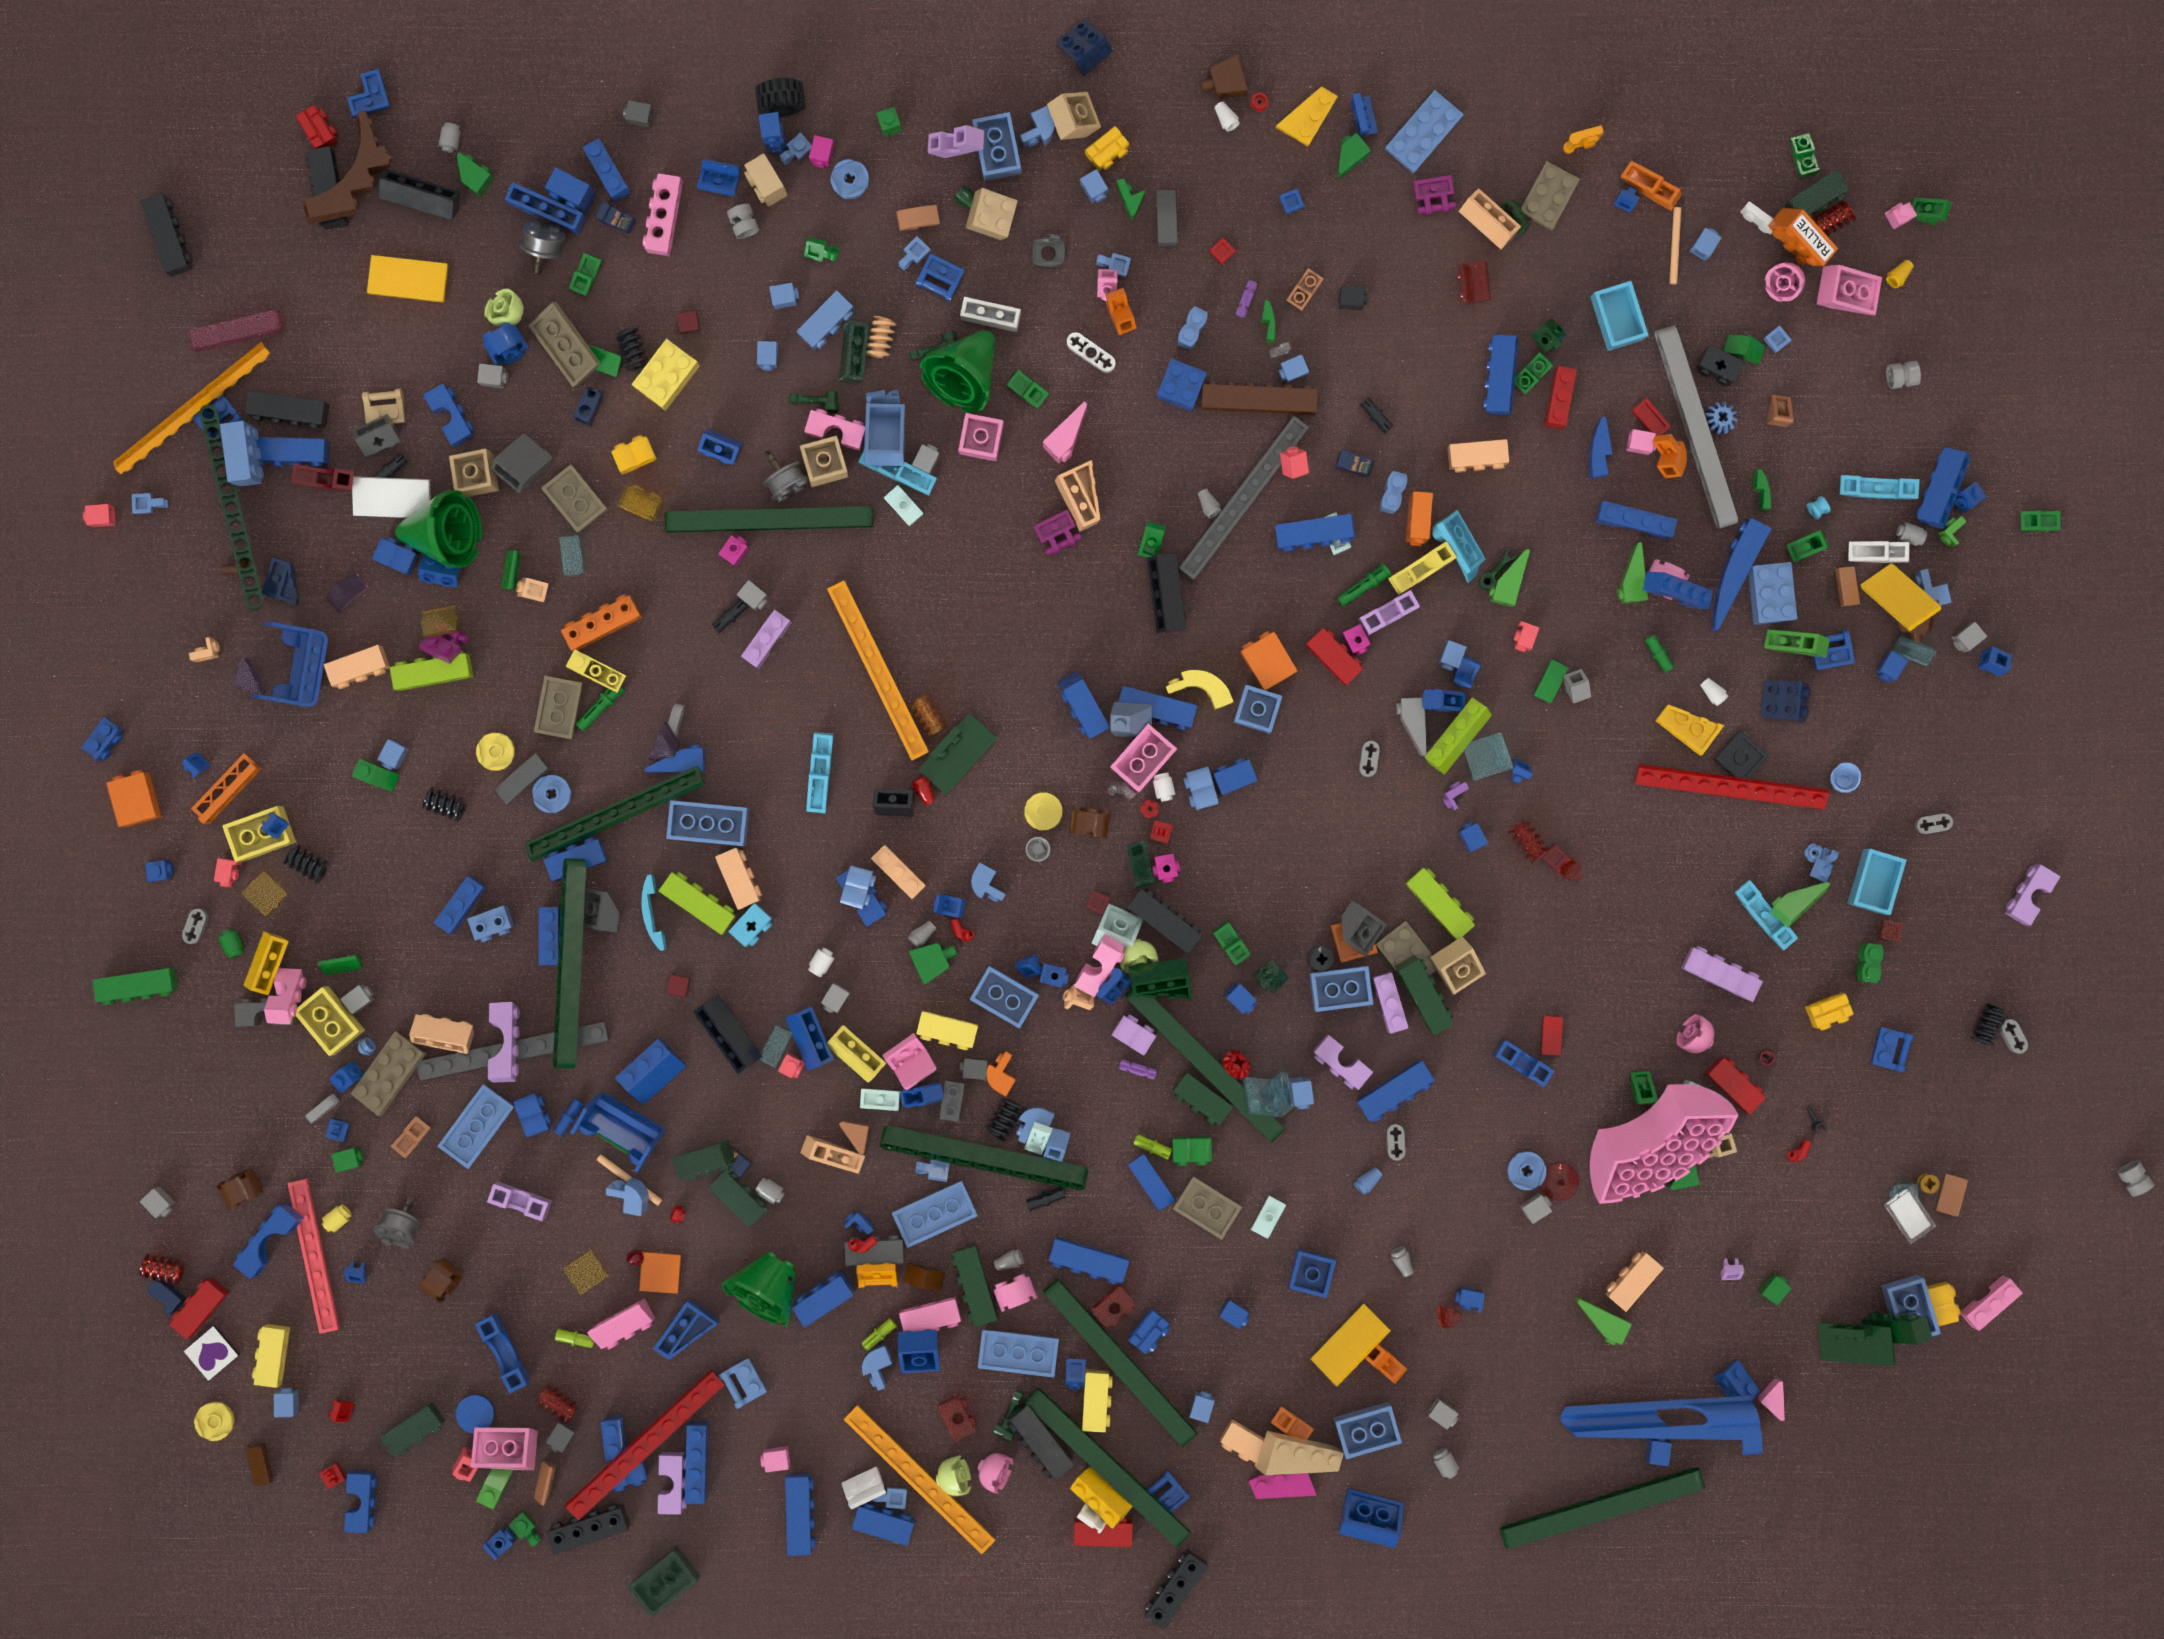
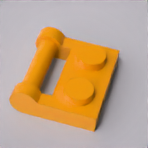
(1583, 138)
(877, 1275)

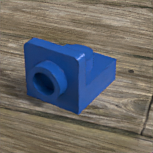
(159, 870)
(863, 1223)
(1075, 1373)

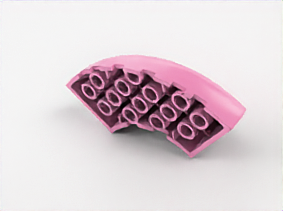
(1659, 1143)

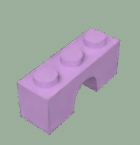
(963, 141)
(1388, 613)
(770, 632)
(2021, 906)
(1390, 1002)
(1328, 1052)
(526, 1202)
(673, 1465)

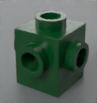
(1549, 335)

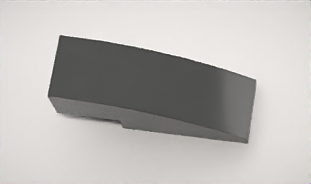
(1166, 217)
(522, 778)

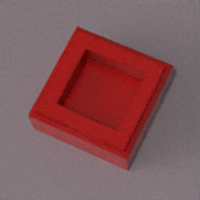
(1222, 251)

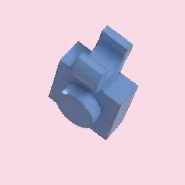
(798, 148)
(915, 251)
(1116, 262)
(879, 397)
(145, 503)
(1822, 866)
(936, 1170)
(894, 1497)

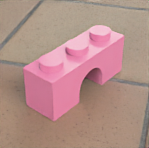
(820, 423)
(1107, 953)
(289, 987)
(2001, 1295)

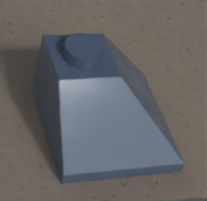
(1130, 718)

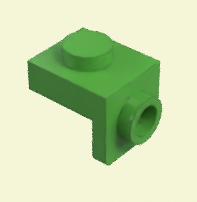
(1952, 526)

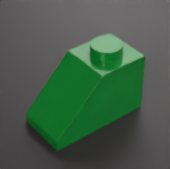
(1351, 154)
(375, 775)

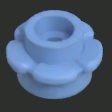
(1808, 852)
(366, 1046)

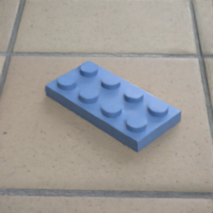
(1424, 131)
(476, 1126)
(934, 1214)
(1018, 1353)

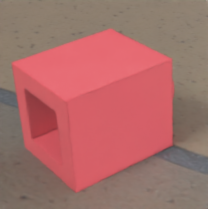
(1294, 462)
(99, 515)

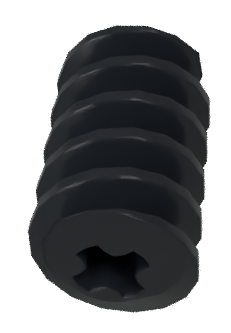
(631, 349)
(444, 804)
(306, 864)
(1325, 963)
(1989, 1025)
(1004, 1118)

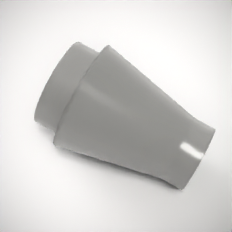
(1209, 504)
(921, 934)
(1401, 1259)
(1010, 1260)

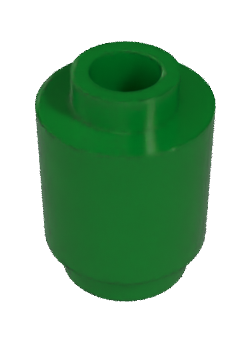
(231, 943)

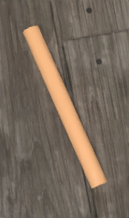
(1675, 245)
(624, 1176)

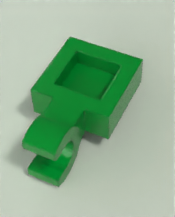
(817, 250)
(523, 1527)

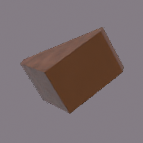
(924, 1277)

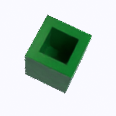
(889, 121)
(347, 1159)
(1775, 1288)

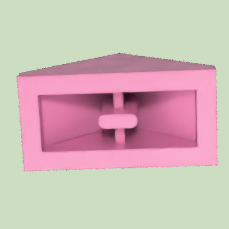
(1773, 1398)

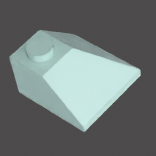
(1119, 926)

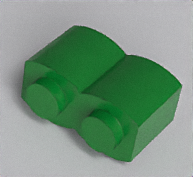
(1869, 966)
(1192, 1150)

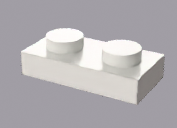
(1756, 215)

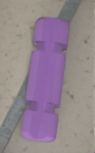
(1246, 299)
(1137, 1069)

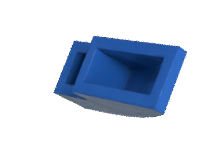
(1599, 449)
(1151, 1181)

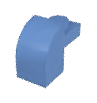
(1043, 129)
(1939, 593)
(981, 883)
(1032, 1115)
(634, 1195)
(875, 1360)

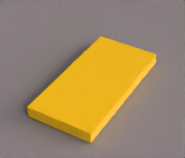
(407, 278)
(1900, 597)
(1350, 1344)

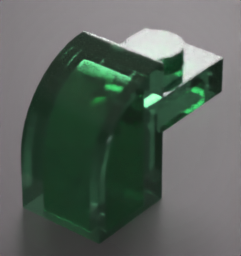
(1140, 864)

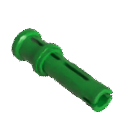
(1372, 580)
(606, 699)

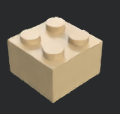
(1073, 115)
(767, 183)
(991, 214)
(824, 461)
(473, 473)
(1458, 965)

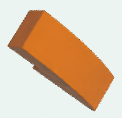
(1651, 185)

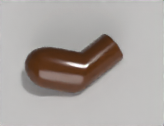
(232, 569)

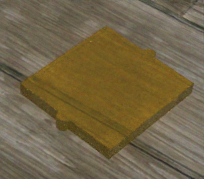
(439, 621)
(264, 893)
(585, 1272)

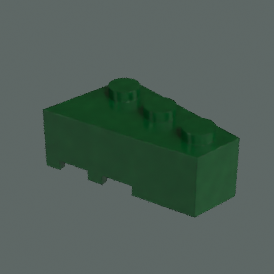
(1161, 978)

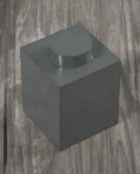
(638, 114)
(974, 1068)
(561, 1436)

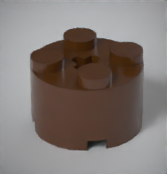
(1089, 821)
(240, 1188)
(440, 1280)

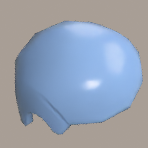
(1845, 777)

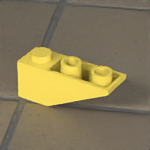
(595, 671)

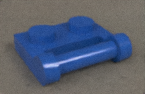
(942, 271)
(224, 410)
(1838, 655)
(1109, 990)
(1885, 1049)
(1173, 1496)

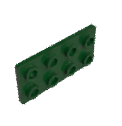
(957, 753)
(1856, 1343)

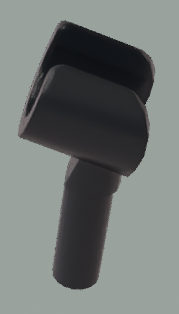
(1816, 1122)

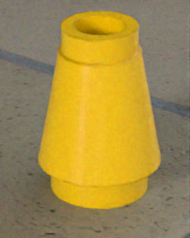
(1899, 274)

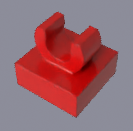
(1161, 831)
(341, 1411)
(332, 1475)

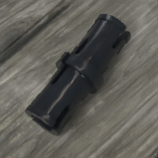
(1376, 415)
(393, 466)
(729, 616)
(1045, 1198)

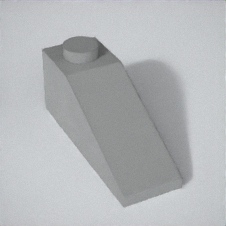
(1413, 718)

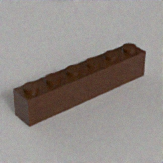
(1259, 399)

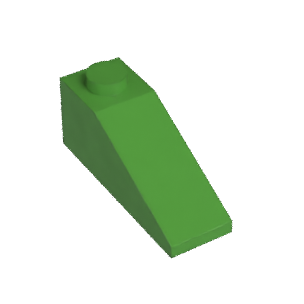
(1633, 578)
(1508, 585)
(1797, 643)
(1796, 903)
(1608, 1324)
(494, 1487)

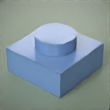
(1777, 339)

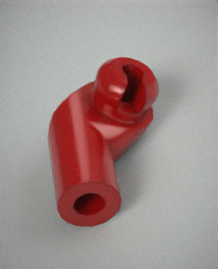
(1799, 1153)
(862, 1246)

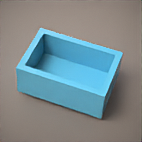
(1619, 315)
(1876, 881)

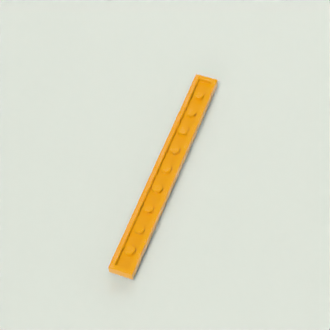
(191, 407)
(878, 670)
(919, 1479)

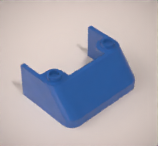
(306, 666)
(620, 1125)

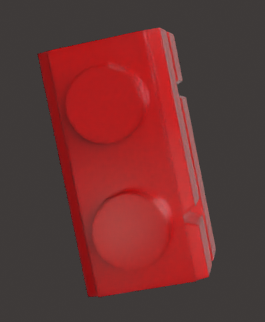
(316, 127)

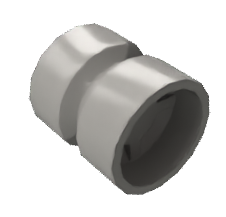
(742, 219)
(1900, 374)
(1038, 849)
(2136, 1180)

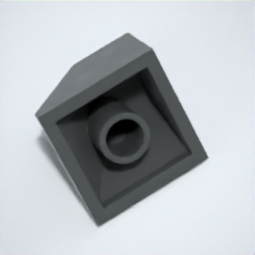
(600, 911)
(1361, 928)

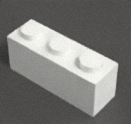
(990, 314)

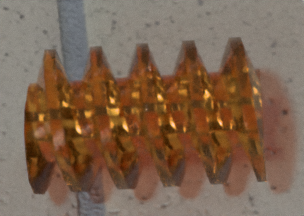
(928, 715)

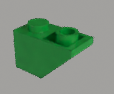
(473, 176)

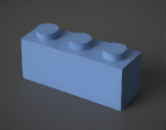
(826, 321)
(1301, 1092)

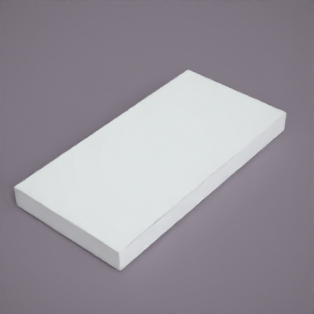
(389, 496)

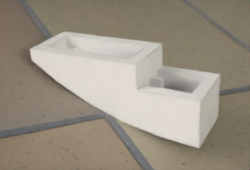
(1879, 552)

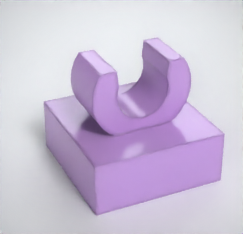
(1732, 1272)

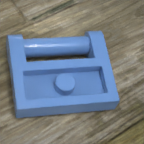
(749, 1380)

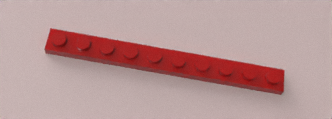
(1731, 786)
(644, 1445)

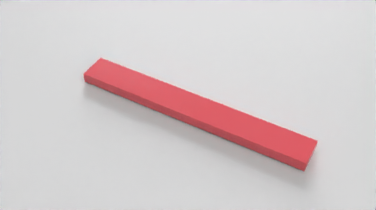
(314, 1257)

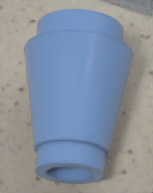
(1367, 1181)

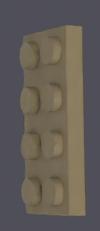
(564, 344)
(388, 1073)

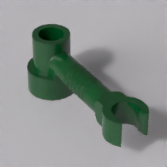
(946, 338)
(829, 401)
(1490, 577)
(1002, 1429)

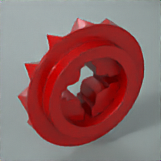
(1234, 1069)

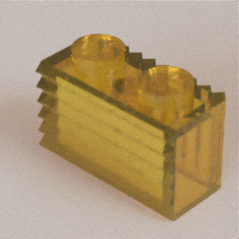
(640, 503)

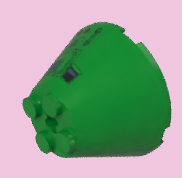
(764, 1288)

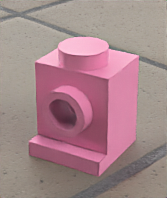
(1900, 214)
(1106, 282)

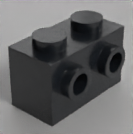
(894, 802)

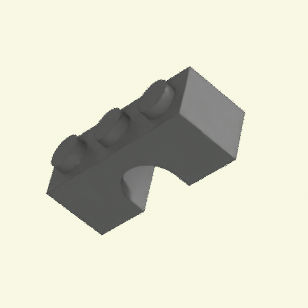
(249, 1012)

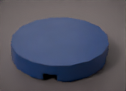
(475, 1412)

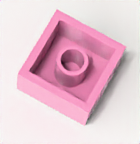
(981, 437)

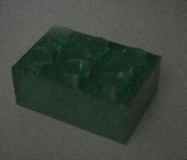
(664, 1581)

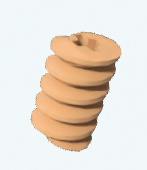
(880, 337)

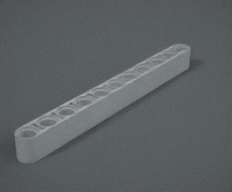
(1696, 427)

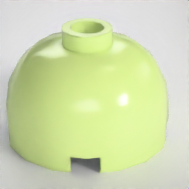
(504, 308)
(1138, 954)
(954, 1476)

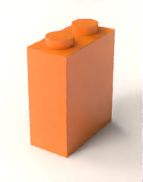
(1419, 518)
(1268, 660)
(133, 798)

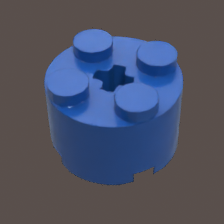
(505, 344)

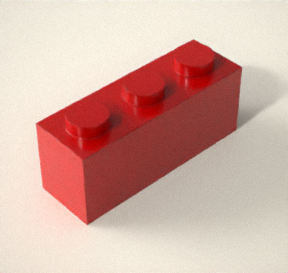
(1560, 397)
(1334, 656)
(1735, 1084)
(198, 1308)
(1117, 1537)

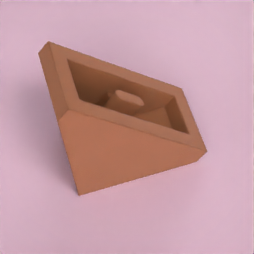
(1780, 411)
(856, 1133)

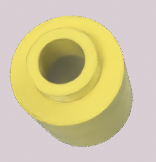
(336, 1218)

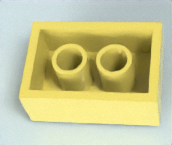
(666, 374)
(250, 841)
(329, 1021)

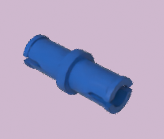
(568, 1117)

